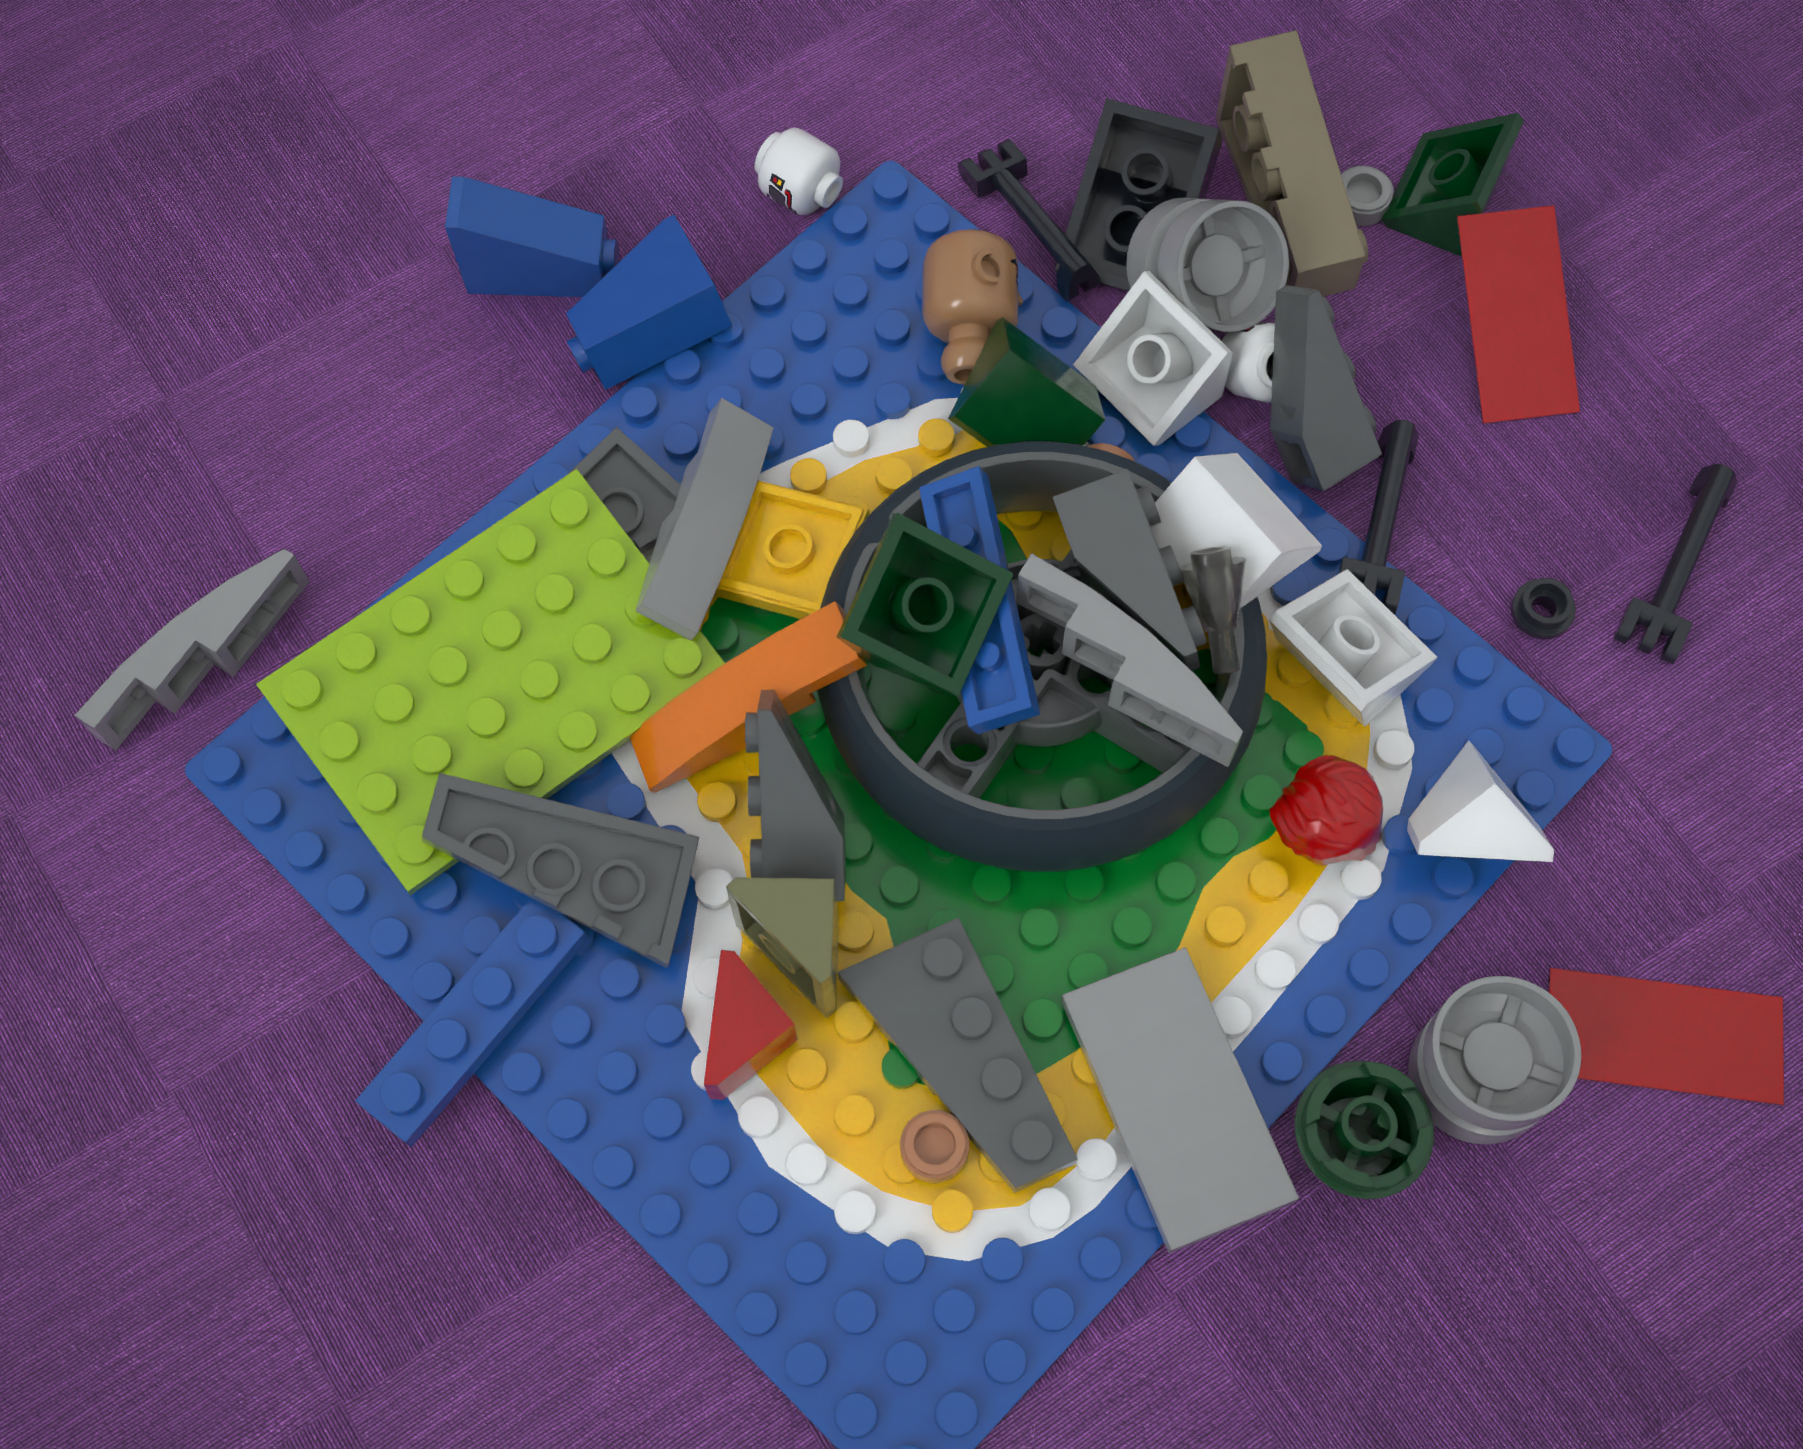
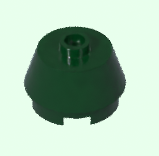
(1364, 1129)

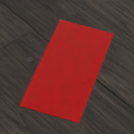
(1518, 314)
(1675, 1035)

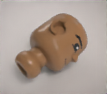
(965, 290)

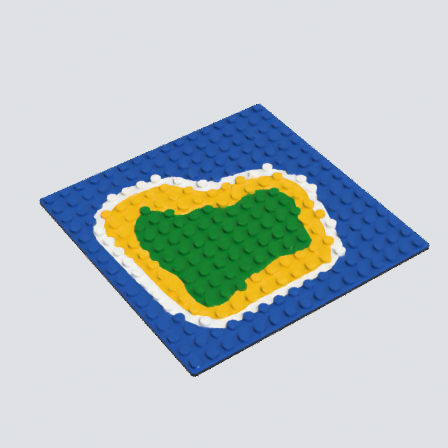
(787, 1205)

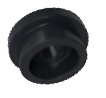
(1554, 597)

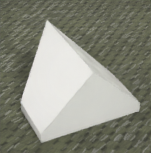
(1475, 816)

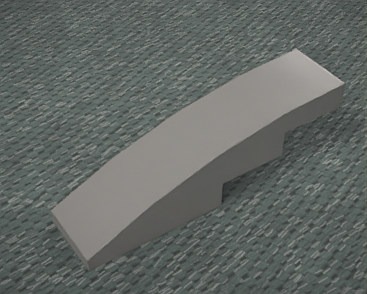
(705, 520)
(214, 631)
(1146, 675)

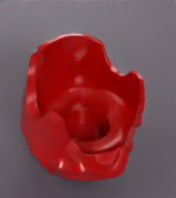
(1330, 812)

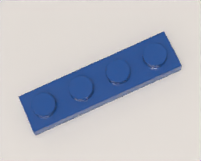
(1000, 680)
(471, 1020)

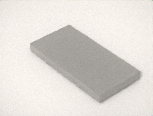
(1178, 1100)

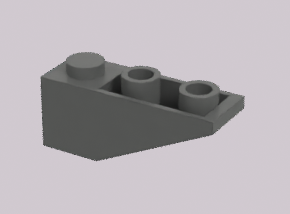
(1314, 401)
(1119, 557)
(797, 809)

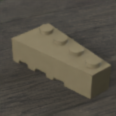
(1288, 161)

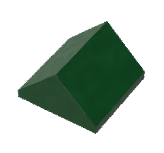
(1451, 177)
(1025, 394)
(924, 606)

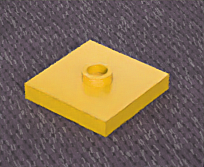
(788, 549)

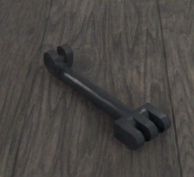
(1005, 178)
(1398, 449)
(1713, 490)

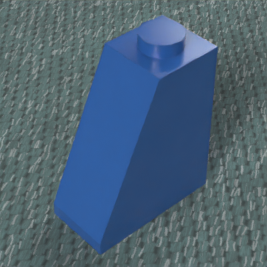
(525, 242)
(646, 308)

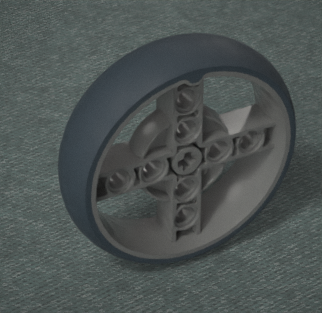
(941, 792)

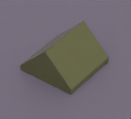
(795, 929)

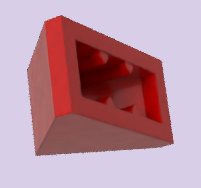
(745, 1028)

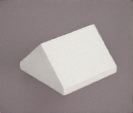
(1156, 361)
(1228, 505)
(1352, 645)

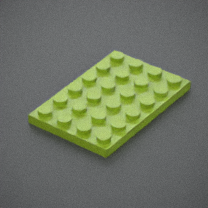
(489, 668)

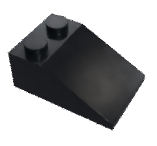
(1132, 168)

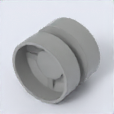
(1214, 257)
(1495, 1059)

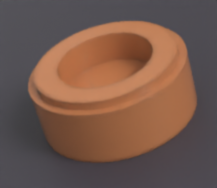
(934, 1146)

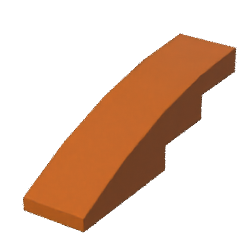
(710, 716)

